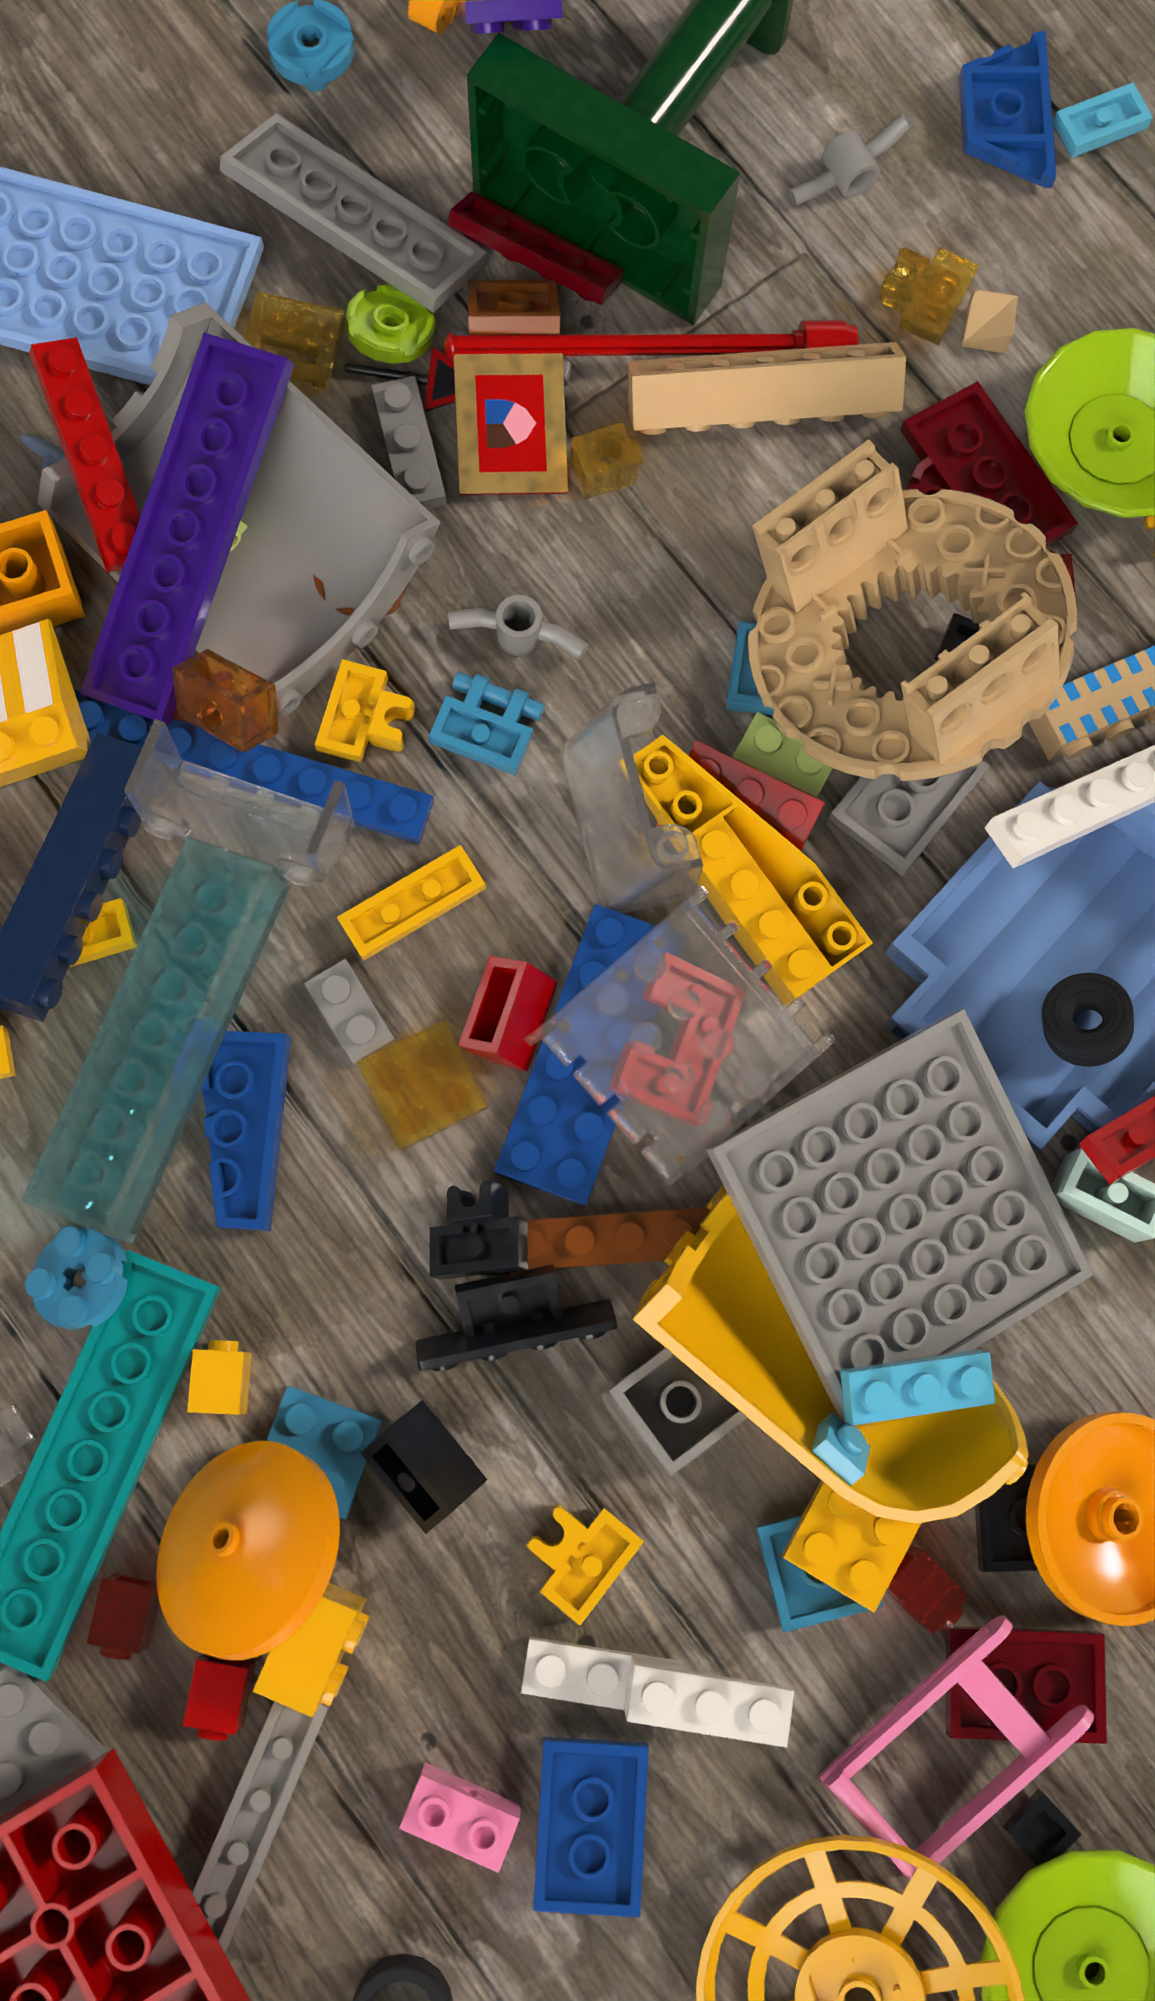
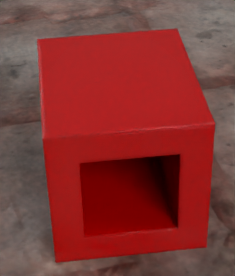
(218, 1696)

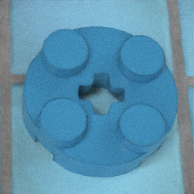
(310, 65)
(54, 1274)

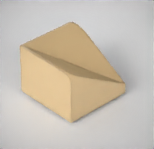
(989, 321)

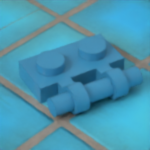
(482, 734)

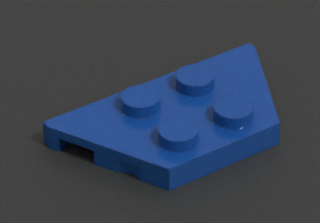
(1009, 111)

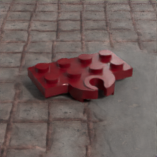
(974, 451)

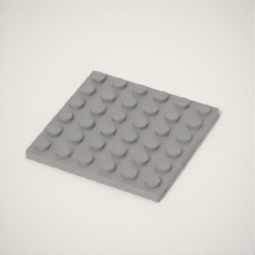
(901, 1207)

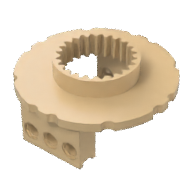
(864, 539)

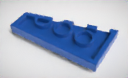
(245, 1126)

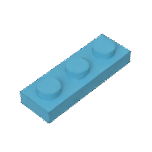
(917, 1387)

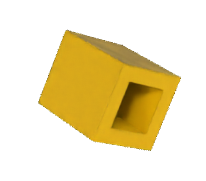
(219, 1379)

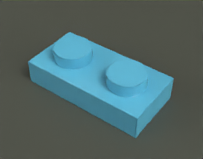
(1102, 120)

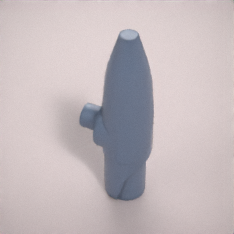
(47, 451)

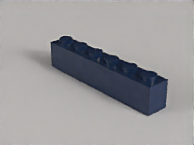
(68, 880)

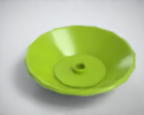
(1078, 405)
(1080, 1913)

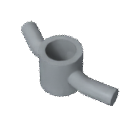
(851, 163)
(519, 642)

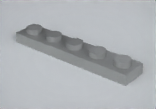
(254, 1817)

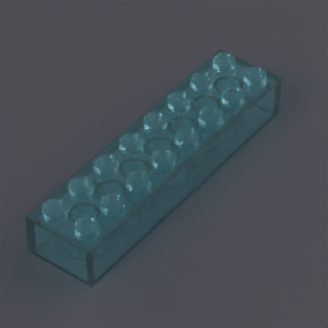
(158, 1041)

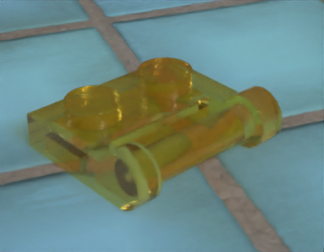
(299, 328)

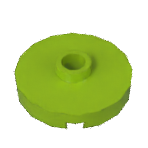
(389, 325)

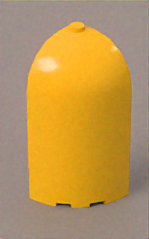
(734, 1333)

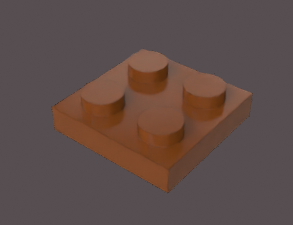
(513, 307)

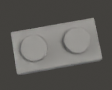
(349, 1012)

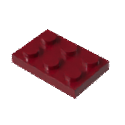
(1046, 1675)

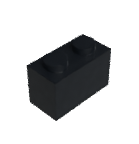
(423, 1466)

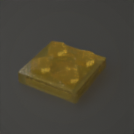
(422, 1085)

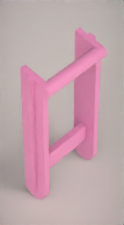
(1036, 1746)

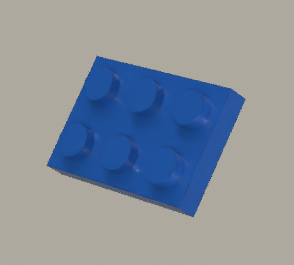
(591, 1827)

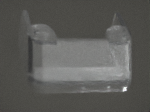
(236, 814)

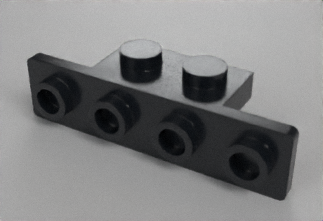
(512, 1315)

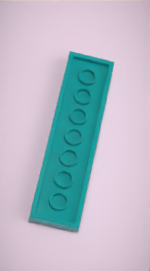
(94, 1459)

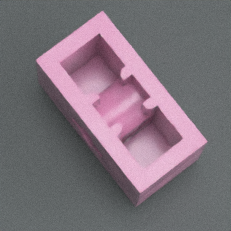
(461, 1817)

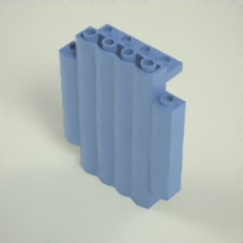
(1011, 934)

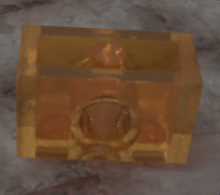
(226, 700)

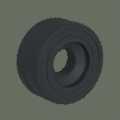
(1093, 993)

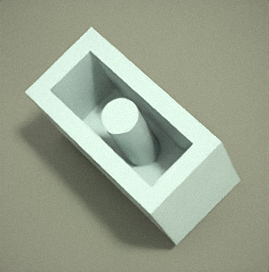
(1122, 1207)

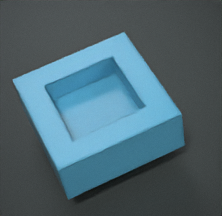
(841, 1448)

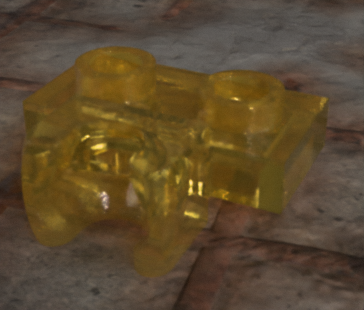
(927, 292)

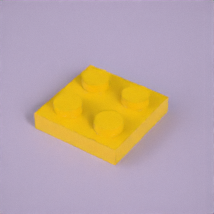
(849, 1546)

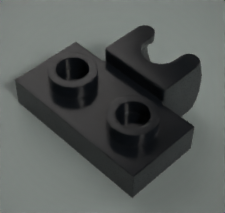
(480, 1235)

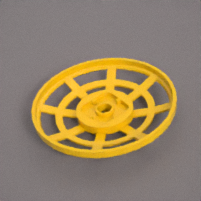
(851, 1954)

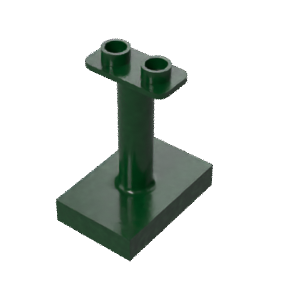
(615, 169)

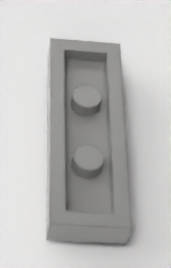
(409, 440)

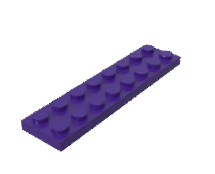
(187, 525)

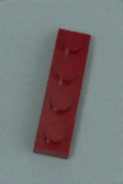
(535, 248)

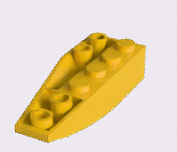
(753, 875)

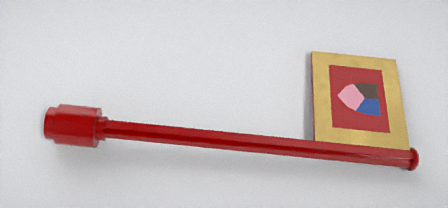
(515, 402)

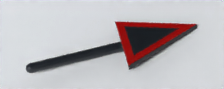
(439, 382)

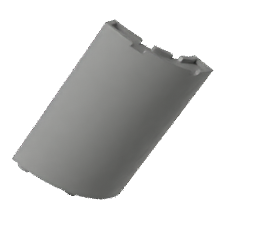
(310, 511)

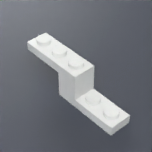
(658, 1691)

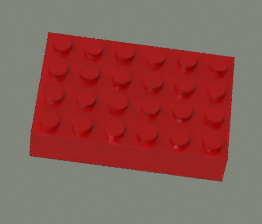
(100, 1902)

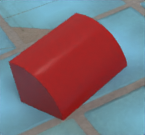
(506, 1010)

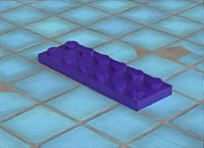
(527, 15)

